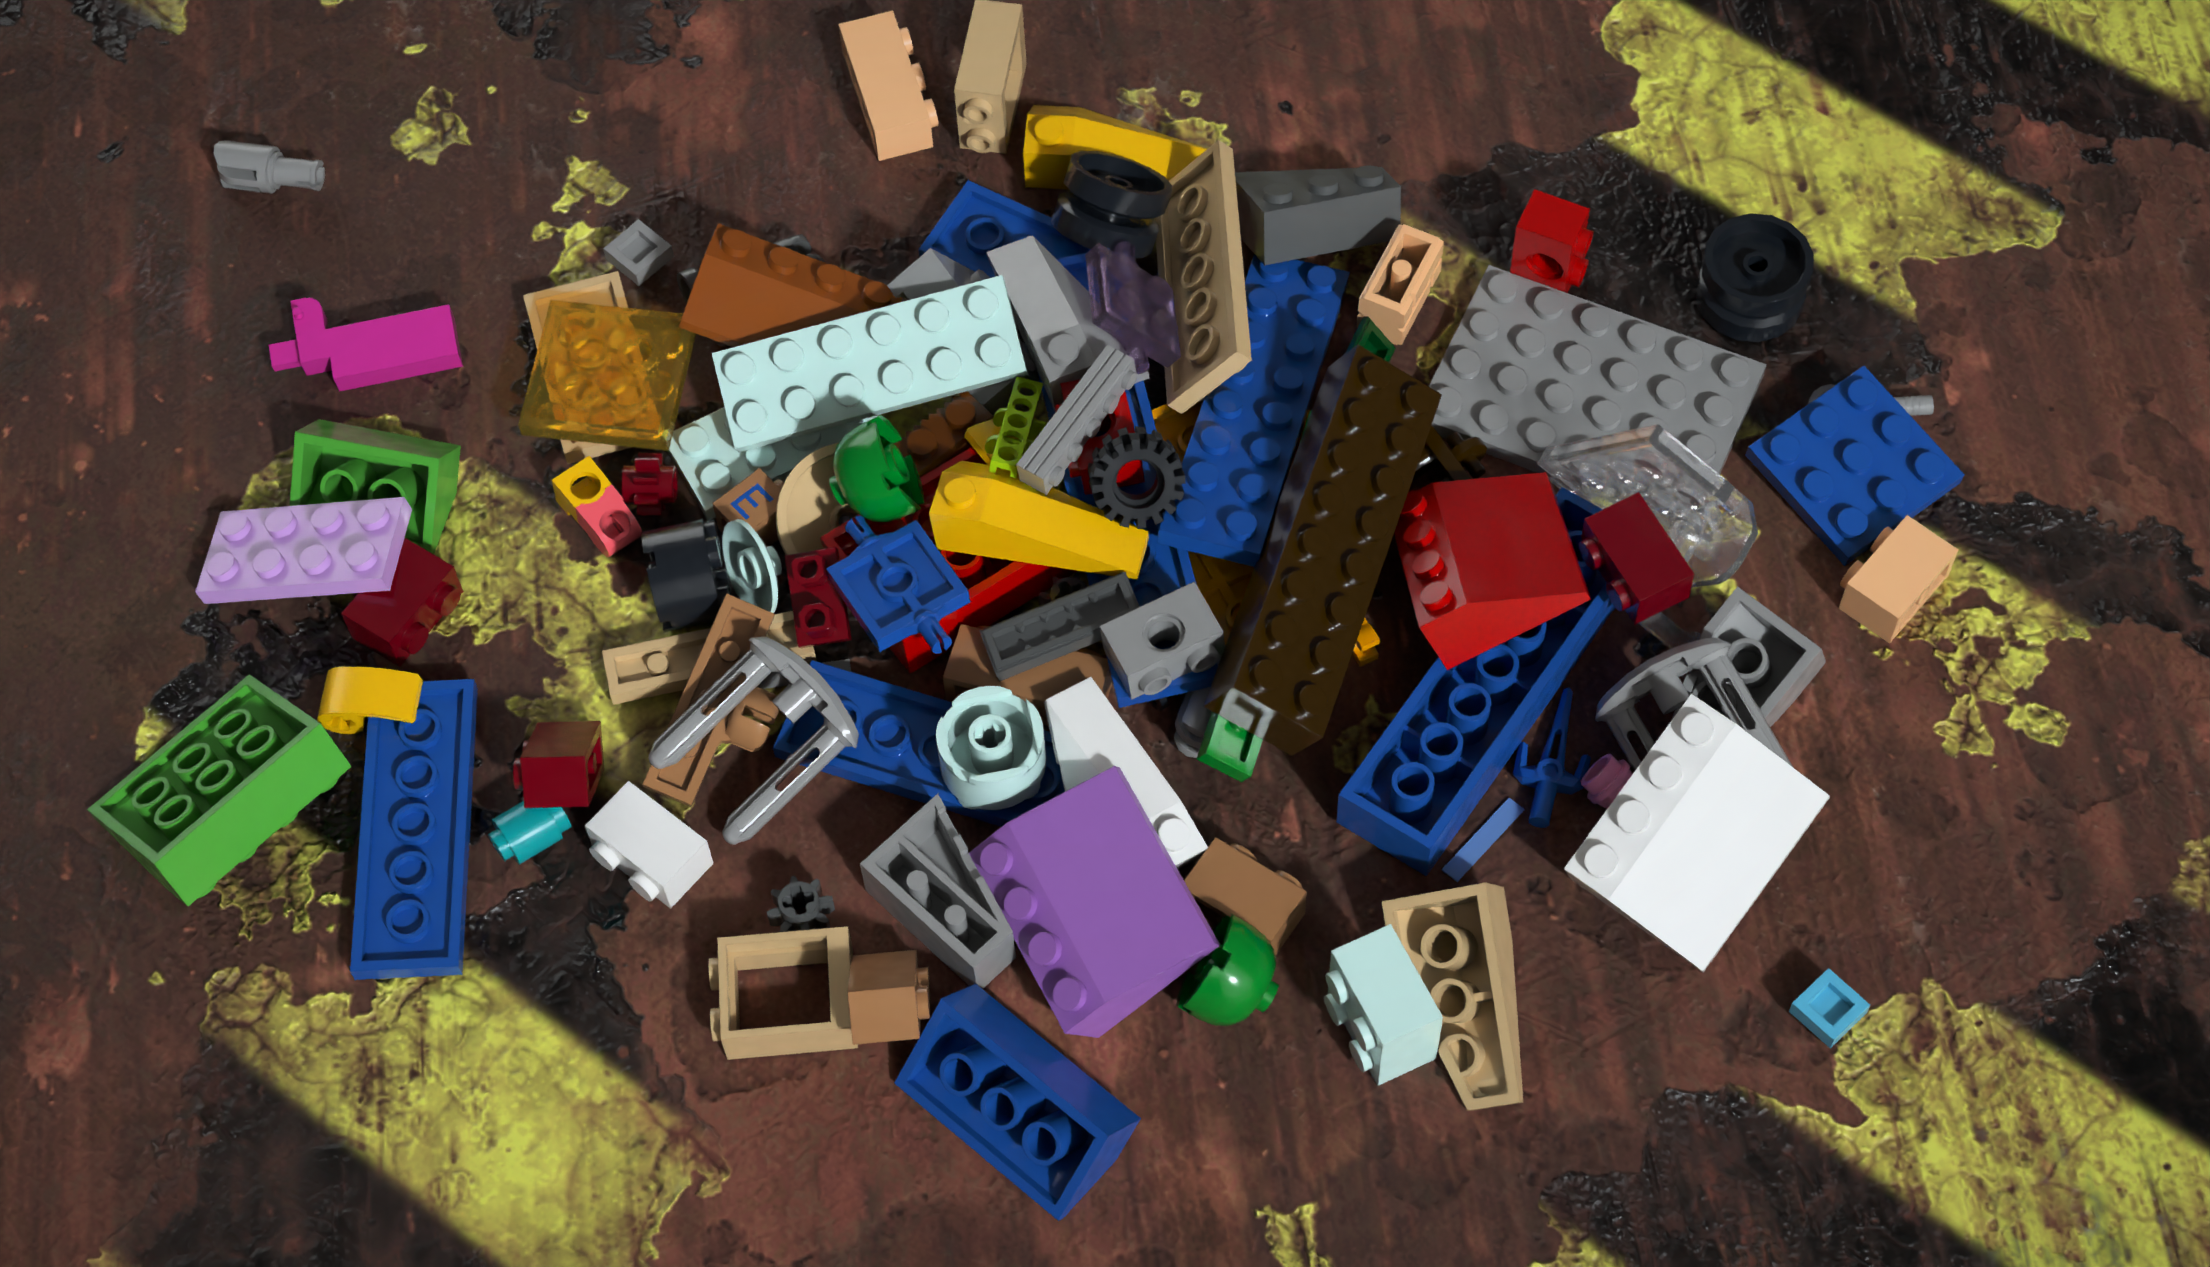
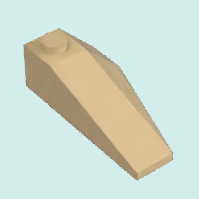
(1467, 963)

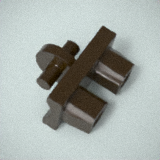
(1451, 464)

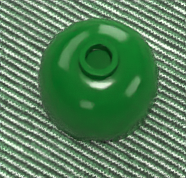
(875, 474)
(1232, 977)

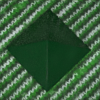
(1372, 339)

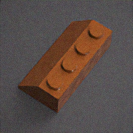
(766, 290)

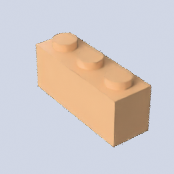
(888, 85)

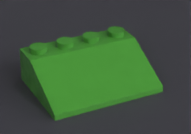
(220, 788)

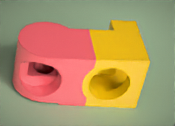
(596, 507)

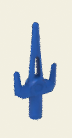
(1549, 774)

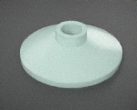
(751, 565)

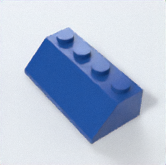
(1016, 1100)

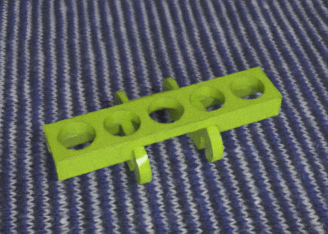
(1015, 423)

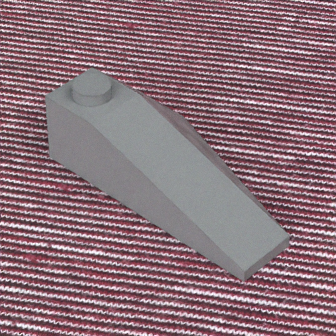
(1767, 654)

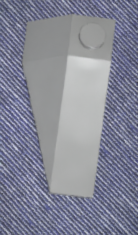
(1051, 314)

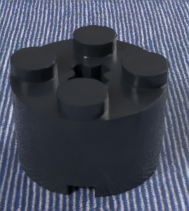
(684, 573)

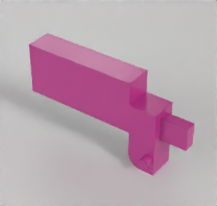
(370, 349)

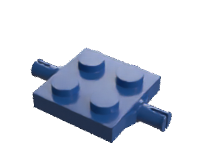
(898, 585)

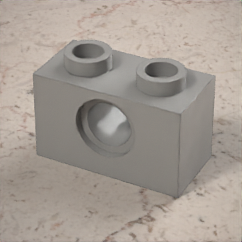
(1175, 617)

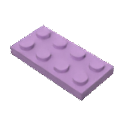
(304, 550)

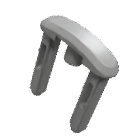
(1662, 680)
(805, 690)

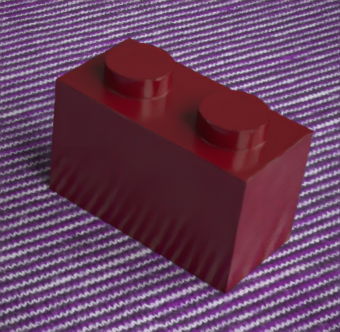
(1635, 559)
(400, 619)
(560, 764)

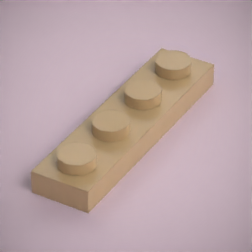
(667, 662)

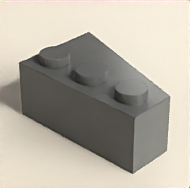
(1316, 211)

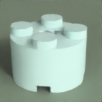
(991, 748)

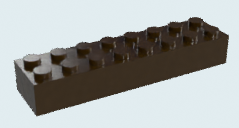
(1323, 552)

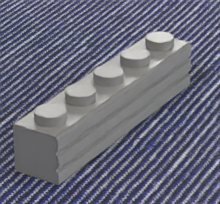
(1077, 420)

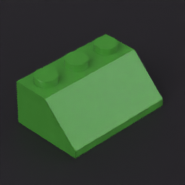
(365, 464)

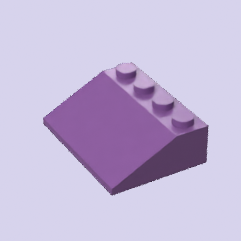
(1094, 903)

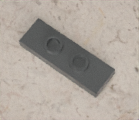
(1056, 626)

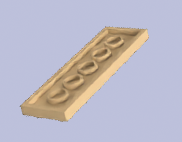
(1204, 267)

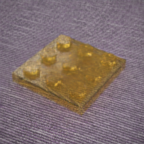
(607, 376)

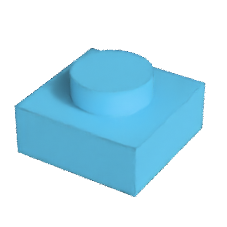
(1829, 1008)

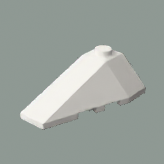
(1092, 738)

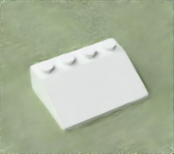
(1696, 833)

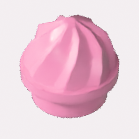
(1606, 779)

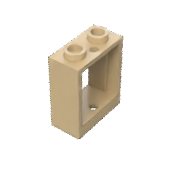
(990, 76)
(781, 950)

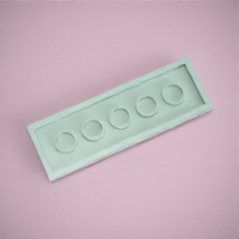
(870, 363)

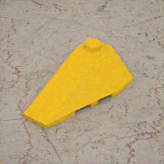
(1060, 131)
(1014, 522)

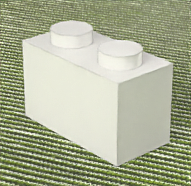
(648, 845)

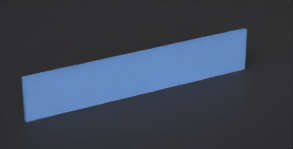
(1483, 839)

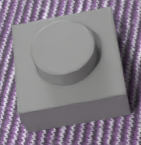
(638, 252)

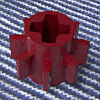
(649, 484)

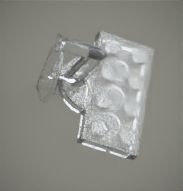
(1678, 491)

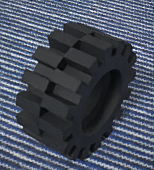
(1142, 506)

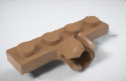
(724, 646)

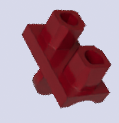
(816, 605)

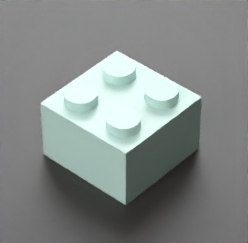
(1382, 1005)

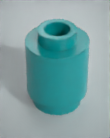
(527, 831)

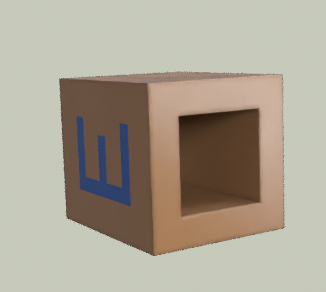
(753, 502)

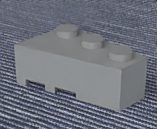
(937, 273)
(940, 896)

